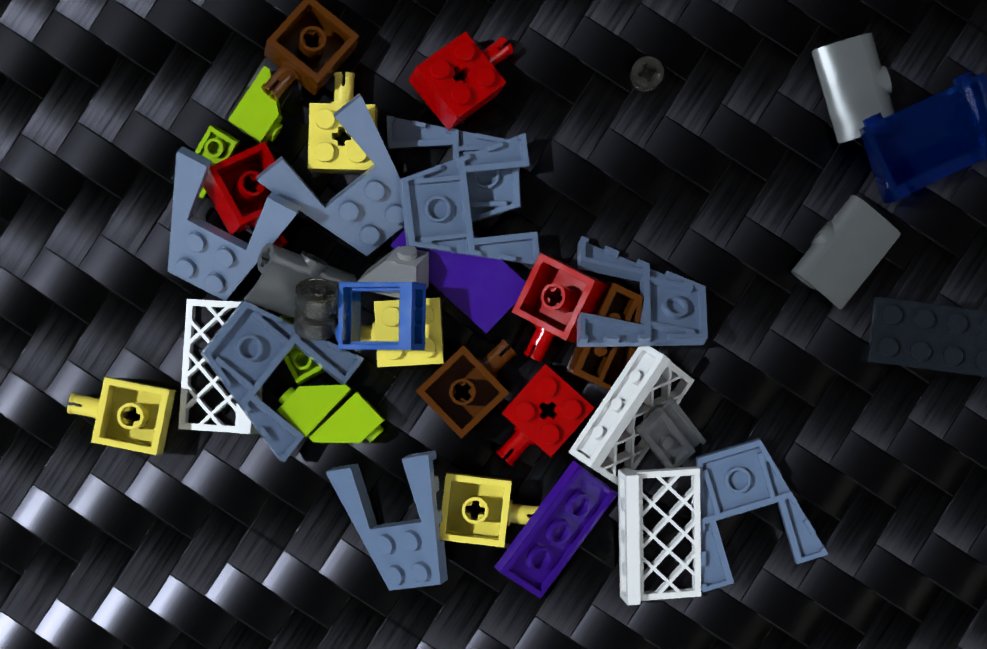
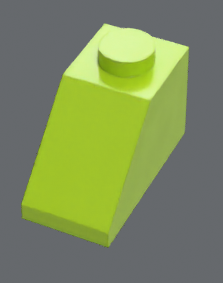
(257, 112)
(311, 405)
(351, 423)

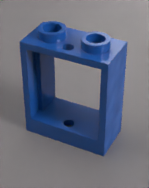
(411, 315)

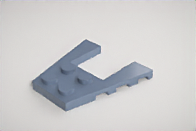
(488, 191)
(439, 206)
(367, 208)
(206, 253)
(671, 305)
(250, 350)
(738, 482)
(403, 551)

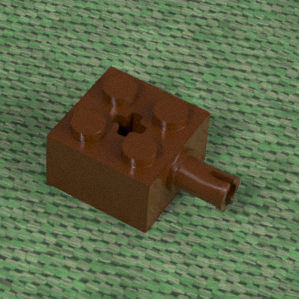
(298, 61)
(485, 389)

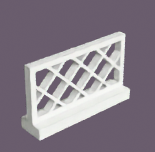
(621, 408)
(242, 423)
(631, 534)

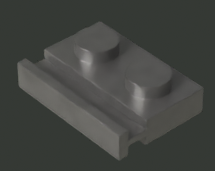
(670, 434)

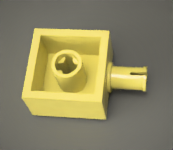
(324, 151)
(387, 329)
(112, 420)
(490, 525)

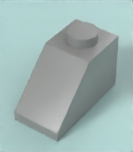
(399, 265)

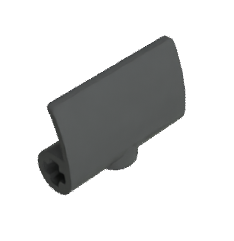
(853, 84)
(846, 251)
(282, 272)

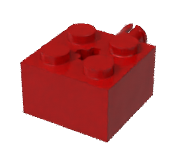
(472, 69)
(228, 187)
(550, 316)
(547, 432)

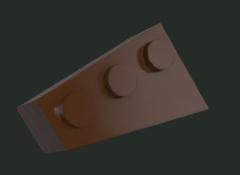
(605, 364)

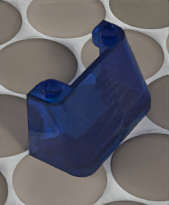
(928, 138)

